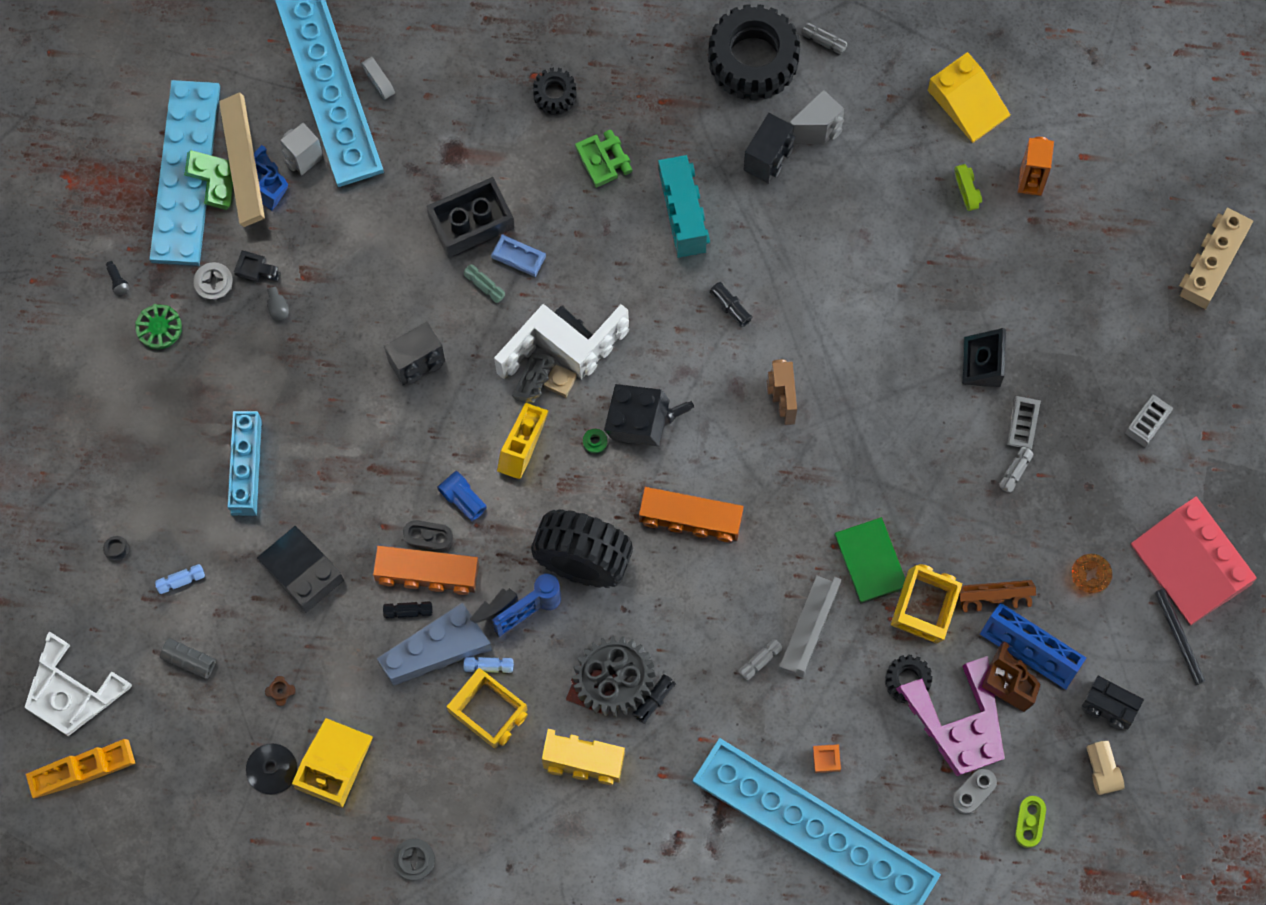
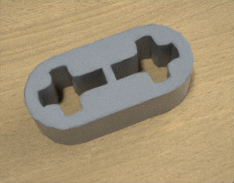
(378, 78)

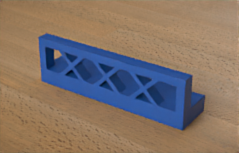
(1032, 647)

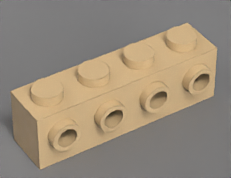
(1216, 257)

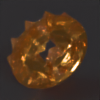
(1089, 562)

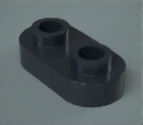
(429, 534)

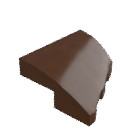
(1011, 680)

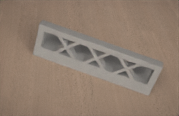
(810, 626)

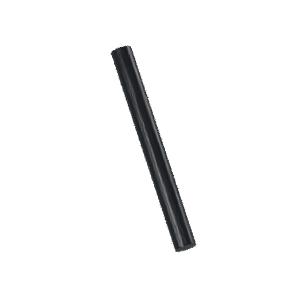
(1180, 636)

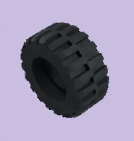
(761, 24)
(582, 548)

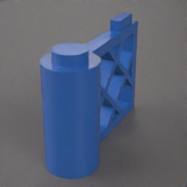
(545, 596)

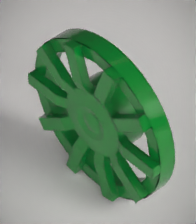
(158, 326)

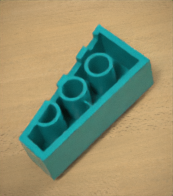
(683, 206)

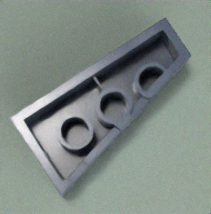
(435, 647)

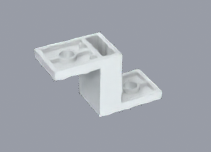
(562, 342)

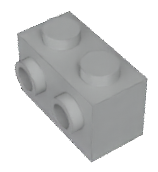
(301, 149)

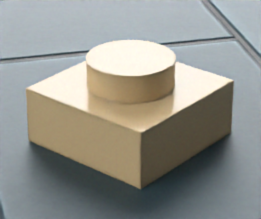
(560, 380)

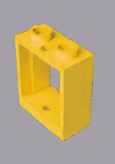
(919, 627)
(469, 690)

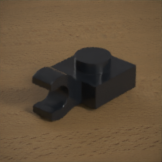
(253, 265)

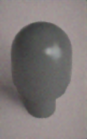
(277, 305)

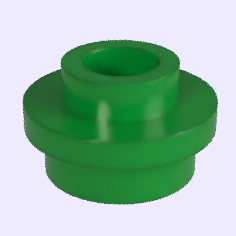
(598, 447)

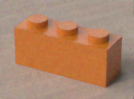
(1035, 166)

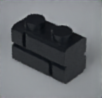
(1112, 703)

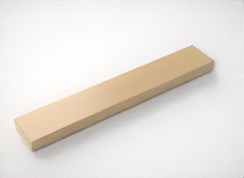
(241, 159)

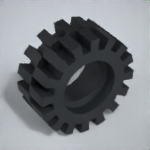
(554, 104)
(901, 665)

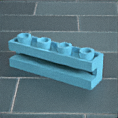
(244, 463)

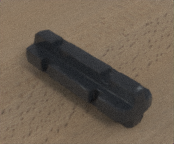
(408, 609)

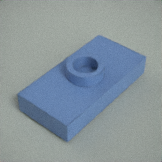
(518, 255)

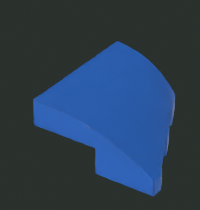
(271, 183)

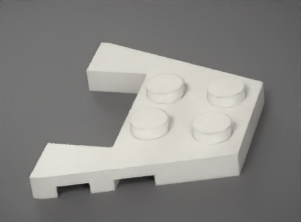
(62, 699)

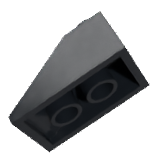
(301, 569)

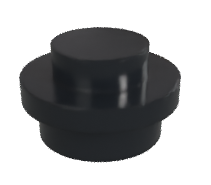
(116, 548)

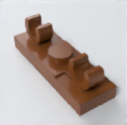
(997, 593)

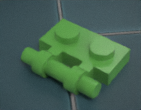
(596, 160)

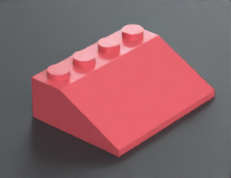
(1193, 561)

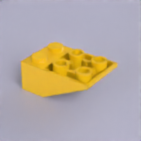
(332, 762)

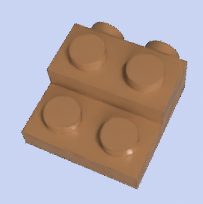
(782, 387)

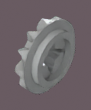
(204, 275)

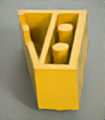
(582, 758)

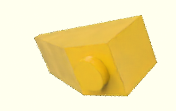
(521, 441)

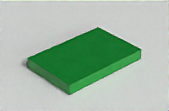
(870, 560)

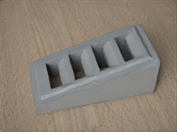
(1035, 405)
(1140, 436)

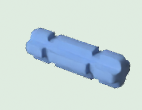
(179, 579)
(490, 665)

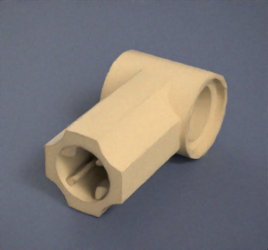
(1106, 775)

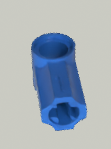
(458, 491)

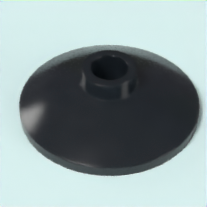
(271, 781)

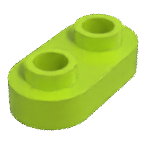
(965, 179)
(1030, 822)

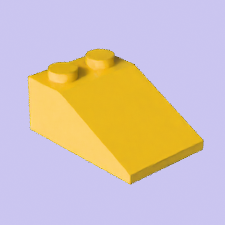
(968, 97)

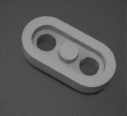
(975, 791)

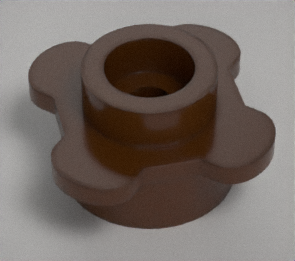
(280, 683)

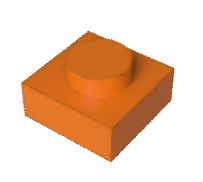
(826, 758)

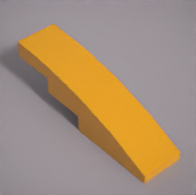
(80, 768)

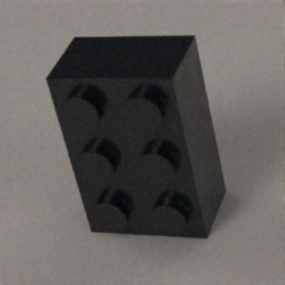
(470, 217)

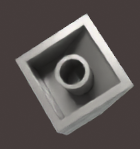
(818, 121)

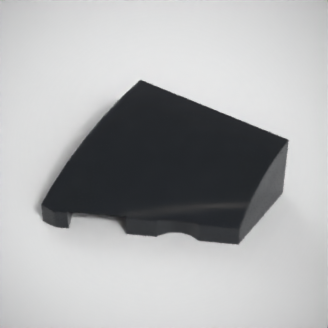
(499, 604)

